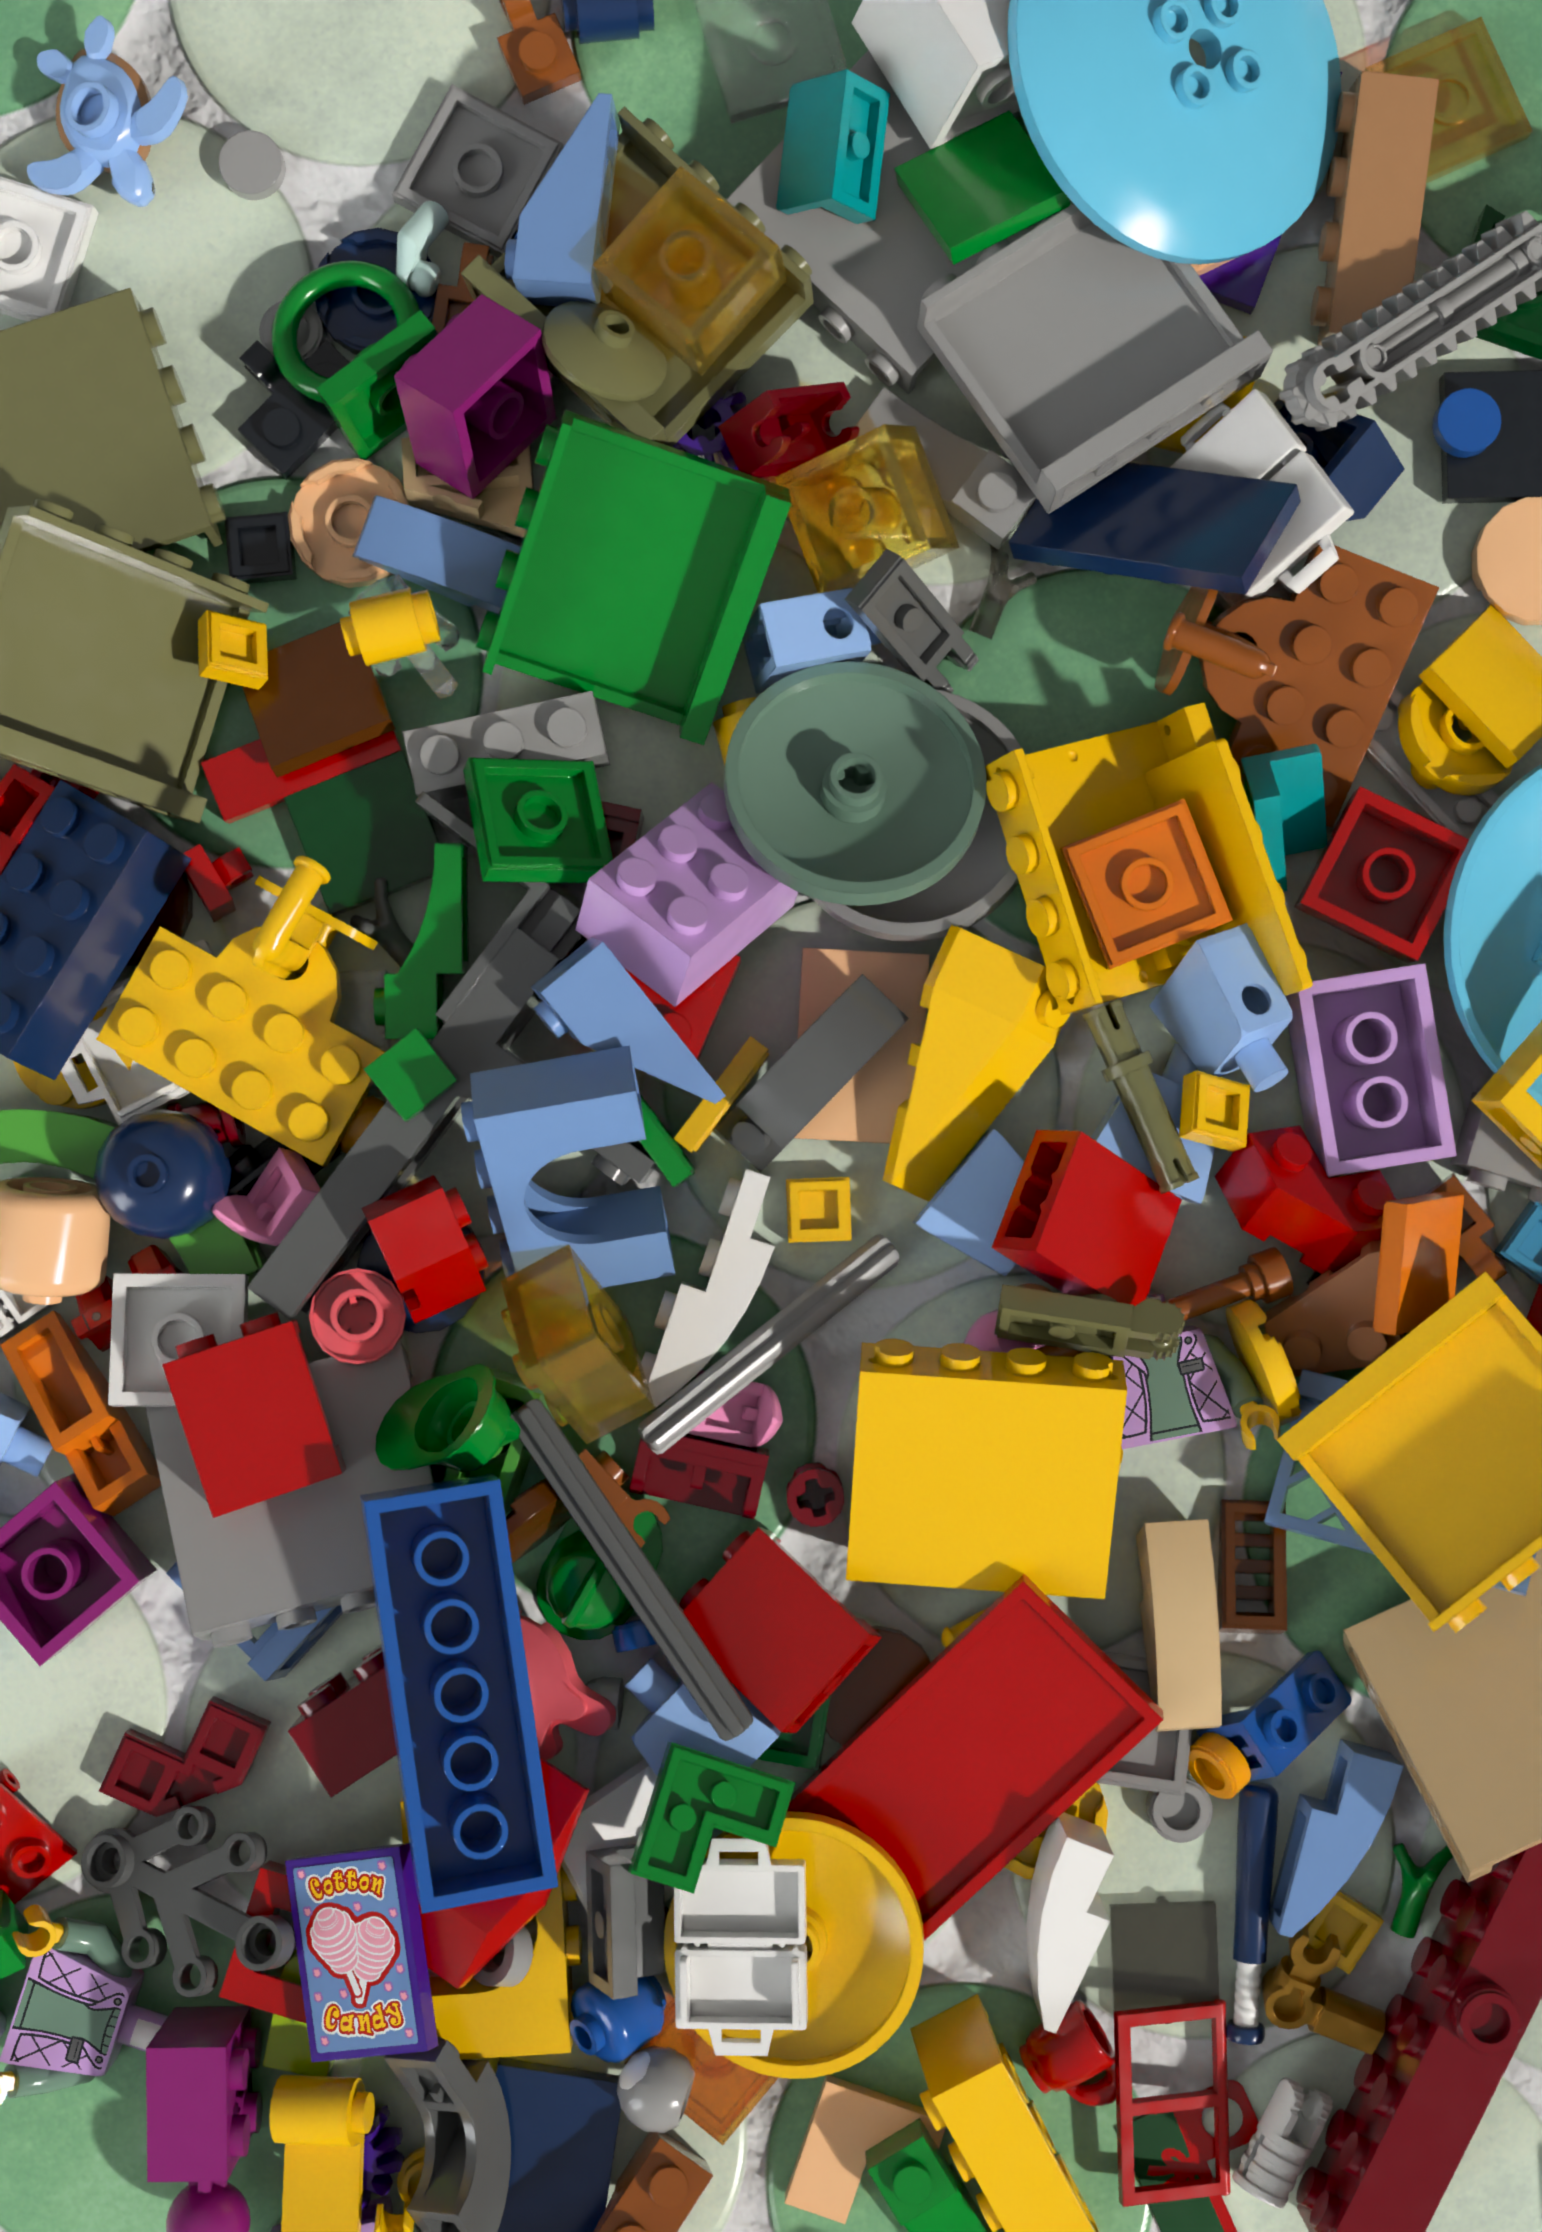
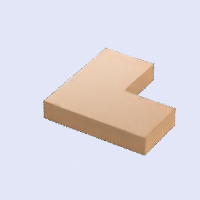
(833, 2150)

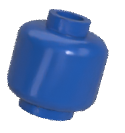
(618, 2026)

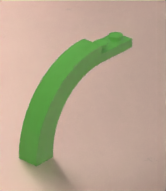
(74, 1143)

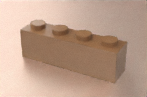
(1377, 196)

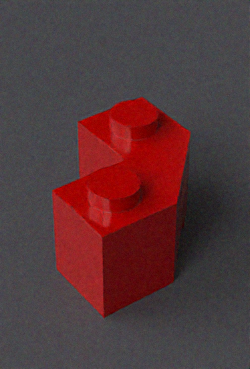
(1285, 1193)
(426, 1247)

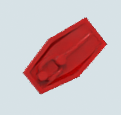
(469, 1936)

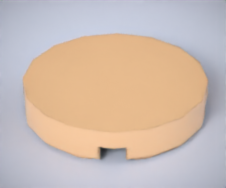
(331, 515)
(1509, 561)

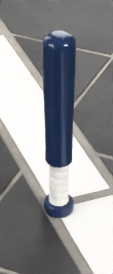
(1252, 1906)

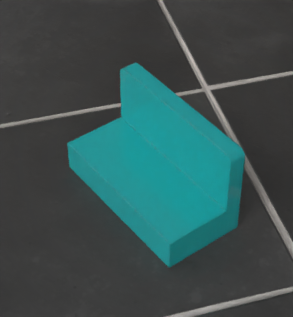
(833, 146)
(1287, 802)

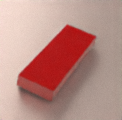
(248, 785)

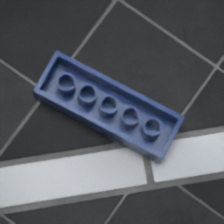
(459, 1692)

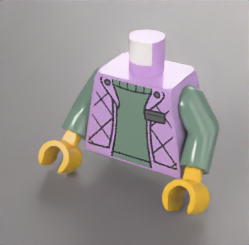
(1191, 1393)
(72, 2007)

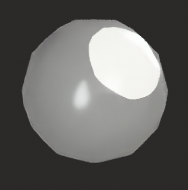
(655, 2088)

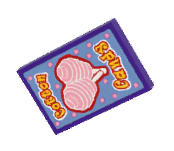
(361, 1953)

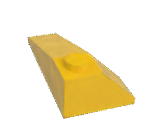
(979, 1045)

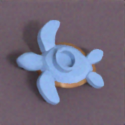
(105, 119)

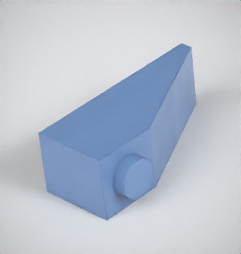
(568, 216)
(606, 1009)

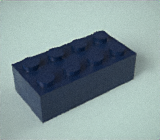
(72, 920)

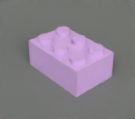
(682, 899)
(1370, 1071)

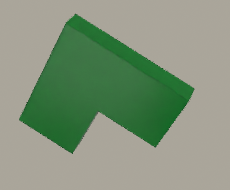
(692, 1799)

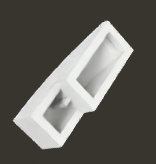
(1065, 1913)

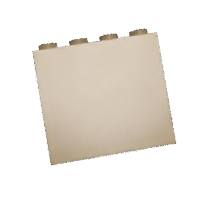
(1465, 1717)

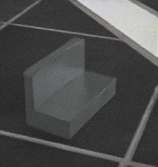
(622, 1923)

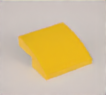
(1492, 685)

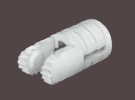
(1282, 2142)

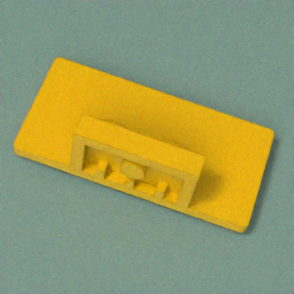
(1236, 852)

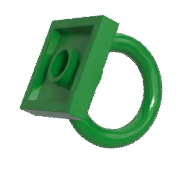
(363, 392)

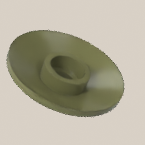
(604, 351)

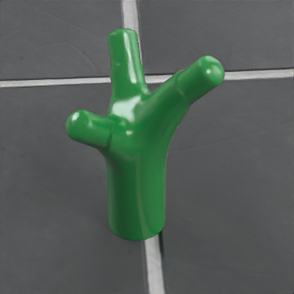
(1416, 1888)

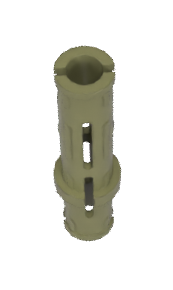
(1140, 1095)

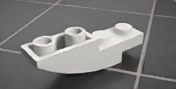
(701, 1318)

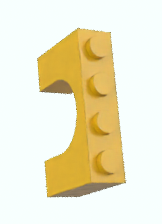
(524, 2017)

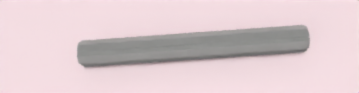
(768, 1344)

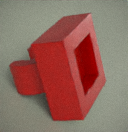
(216, 878)

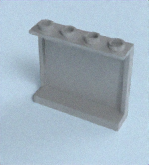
(872, 272)
(1083, 350)
(296, 1548)

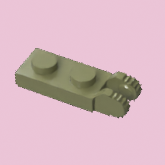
(1089, 1322)

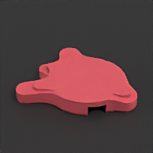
(558, 1690)

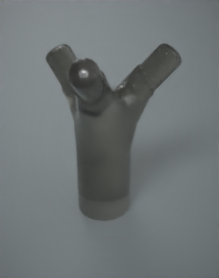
(997, 593)

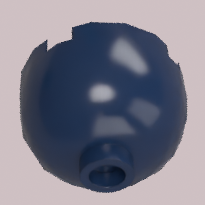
(162, 1173)

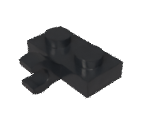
(288, 422)

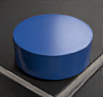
(1466, 422)
(631, 1636)

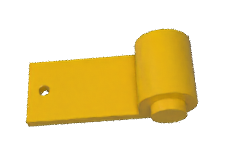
(324, 2139)

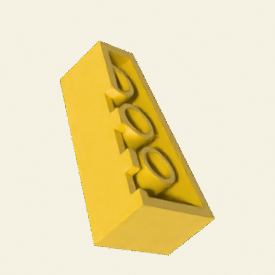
(995, 2126)

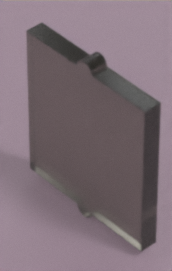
(1163, 1953)

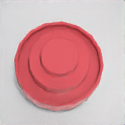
(357, 1316)

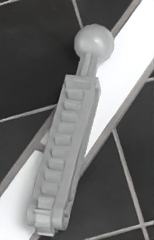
(1417, 325)

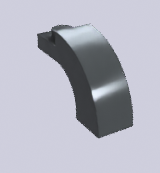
(811, 1072)
(465, 2140)

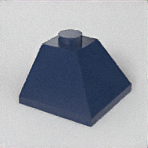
(1353, 458)

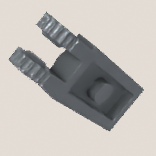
(910, 620)

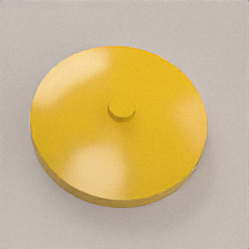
(859, 1945)

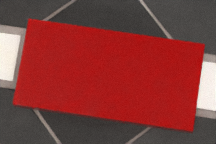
(983, 1749)

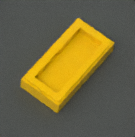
(732, 1083)

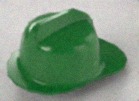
(447, 1422)
(577, 1588)

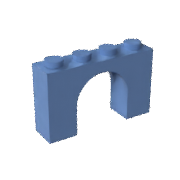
(553, 1109)

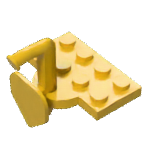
(244, 1032)

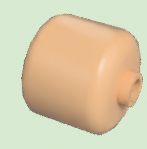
(51, 1238)

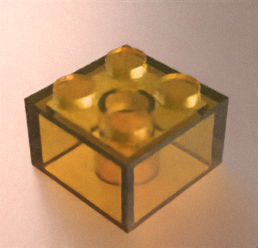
(691, 270)
(864, 501)
(575, 1345)

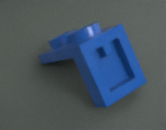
(1286, 1716)

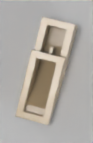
(1181, 1623)

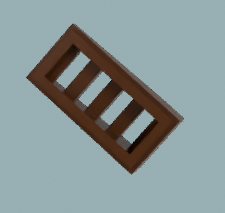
(1275, 1593)

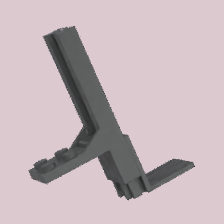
(480, 1026)

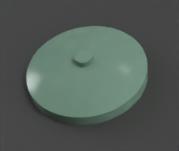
(854, 783)

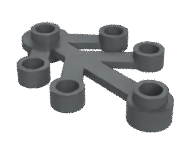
(179, 1898)

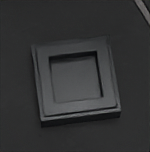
(260, 548)

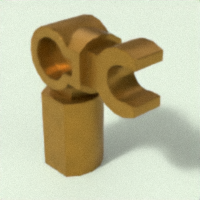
(1294, 1997)

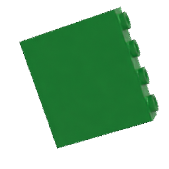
(634, 572)

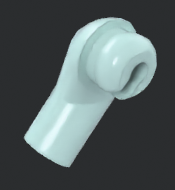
(413, 247)

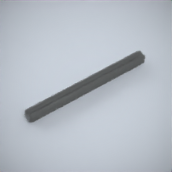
(631, 1570)

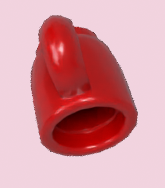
(1072, 2057)

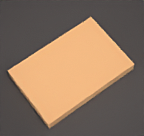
(870, 1100)

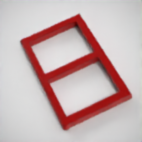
(1128, 2107)

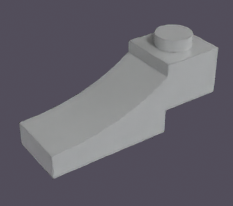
(973, 483)

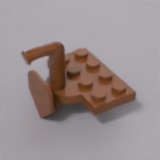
(1314, 663)

